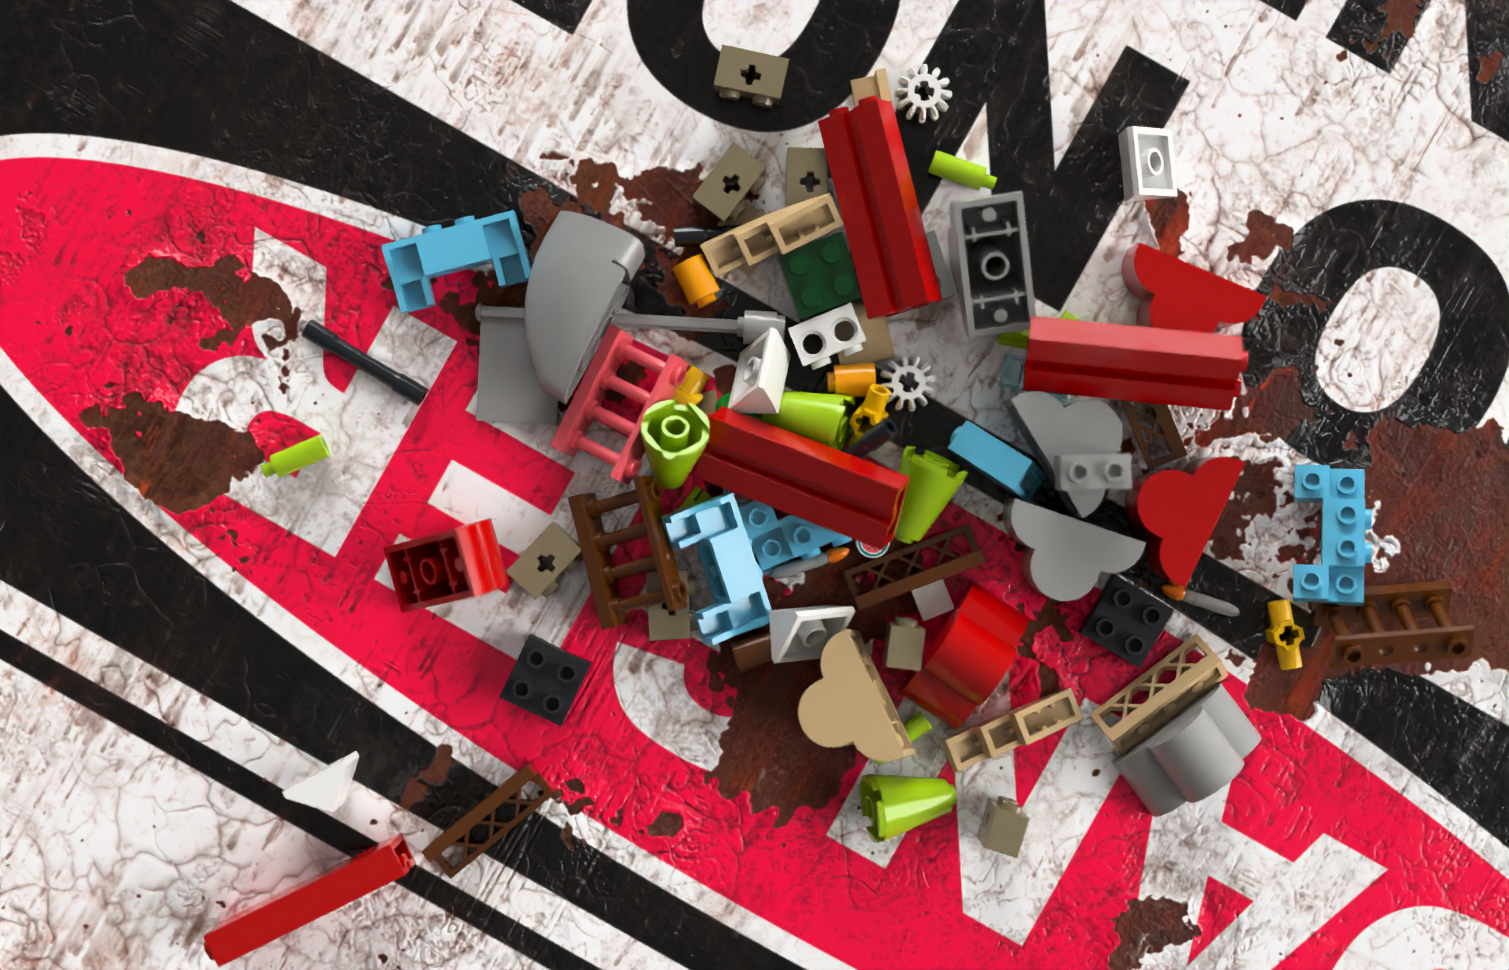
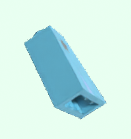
(997, 461)

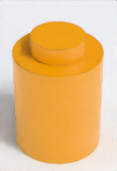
(697, 281)
(851, 379)

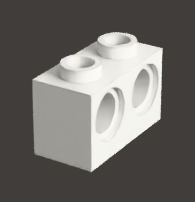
(824, 327)

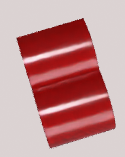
(1183, 295)
(1180, 512)
(446, 566)
(966, 656)

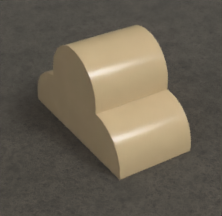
(853, 703)

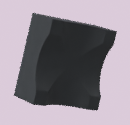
(1126, 620)
(545, 679)

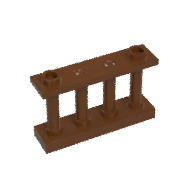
(596, 546)
(1394, 603)

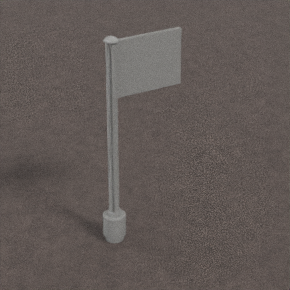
(507, 377)

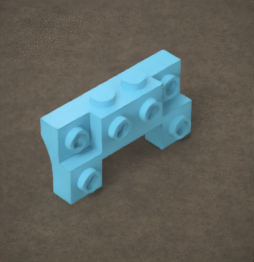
(452, 250)
(1342, 535)
(784, 538)
(728, 565)

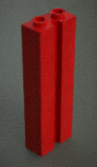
(879, 208)
(1134, 363)
(802, 477)
(308, 900)

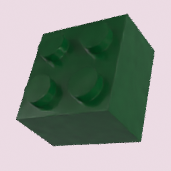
(820, 276)

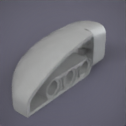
(575, 296)

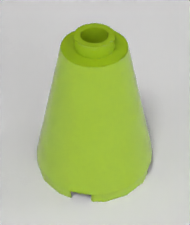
(815, 416)
(673, 440)
(929, 491)
(903, 803)

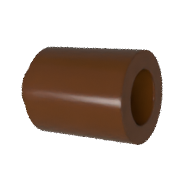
(752, 651)

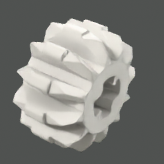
(931, 85)
(917, 378)

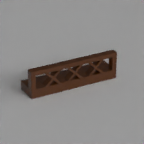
(1167, 428)
(917, 579)
(480, 811)

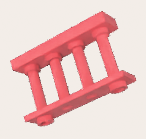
(588, 398)

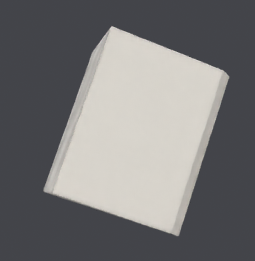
(1147, 163)
(760, 375)
(804, 631)
(327, 787)

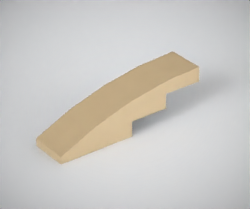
(772, 233)
(1012, 729)

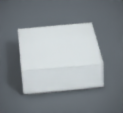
(932, 600)

